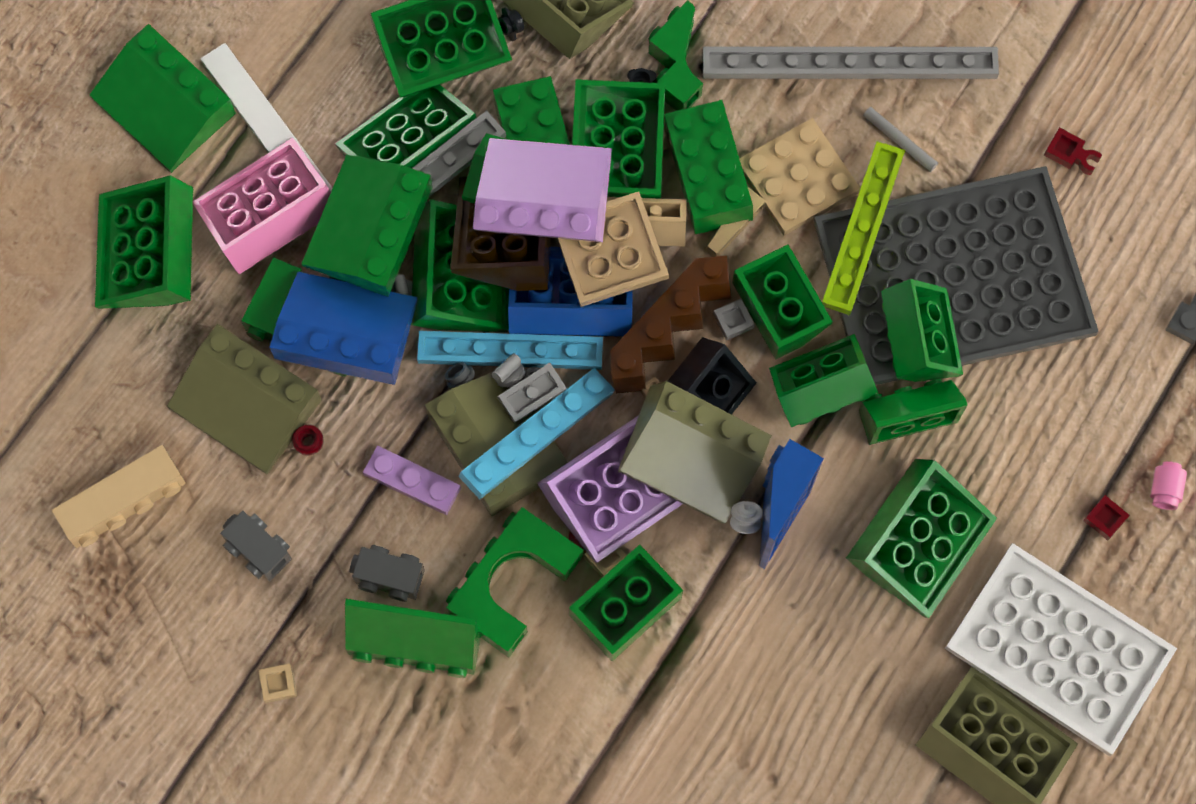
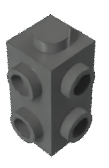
(248, 538)
(378, 570)

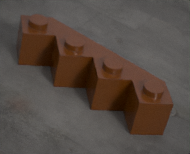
(674, 311)

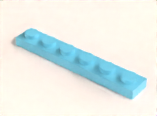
(495, 348)
(536, 433)

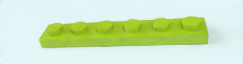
(863, 228)

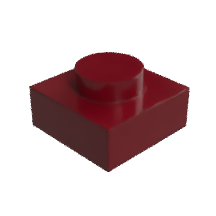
(1106, 517)

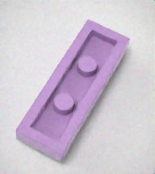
(412, 480)

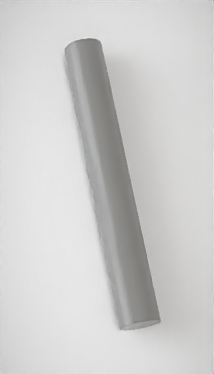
(900, 139)

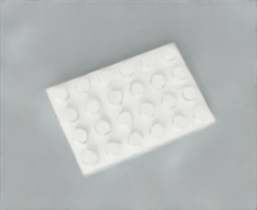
(1061, 649)

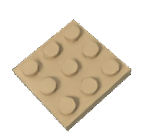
(798, 176)
(624, 259)

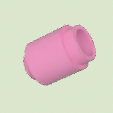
(1168, 486)

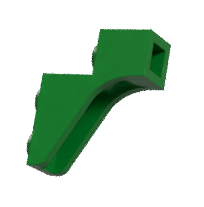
(670, 48)

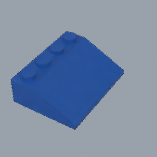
(559, 311)
(343, 328)
(787, 488)

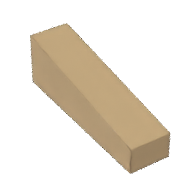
(729, 232)

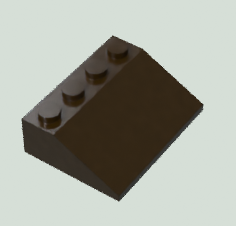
(497, 258)

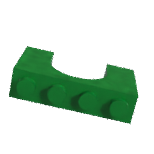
(268, 301)
(523, 538)

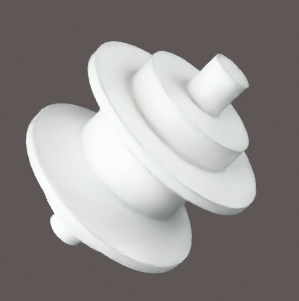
(746, 517)

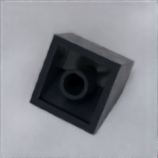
(714, 375)

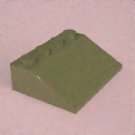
(571, 23)
(243, 399)
(475, 421)
(693, 451)
(996, 743)

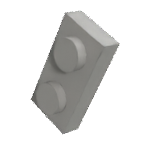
(532, 392)

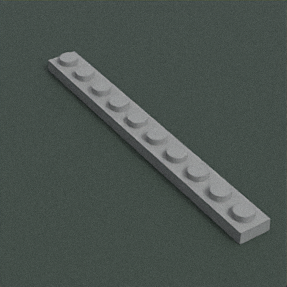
(850, 63)

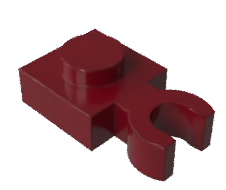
(1068, 149)

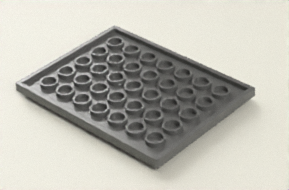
(995, 251)

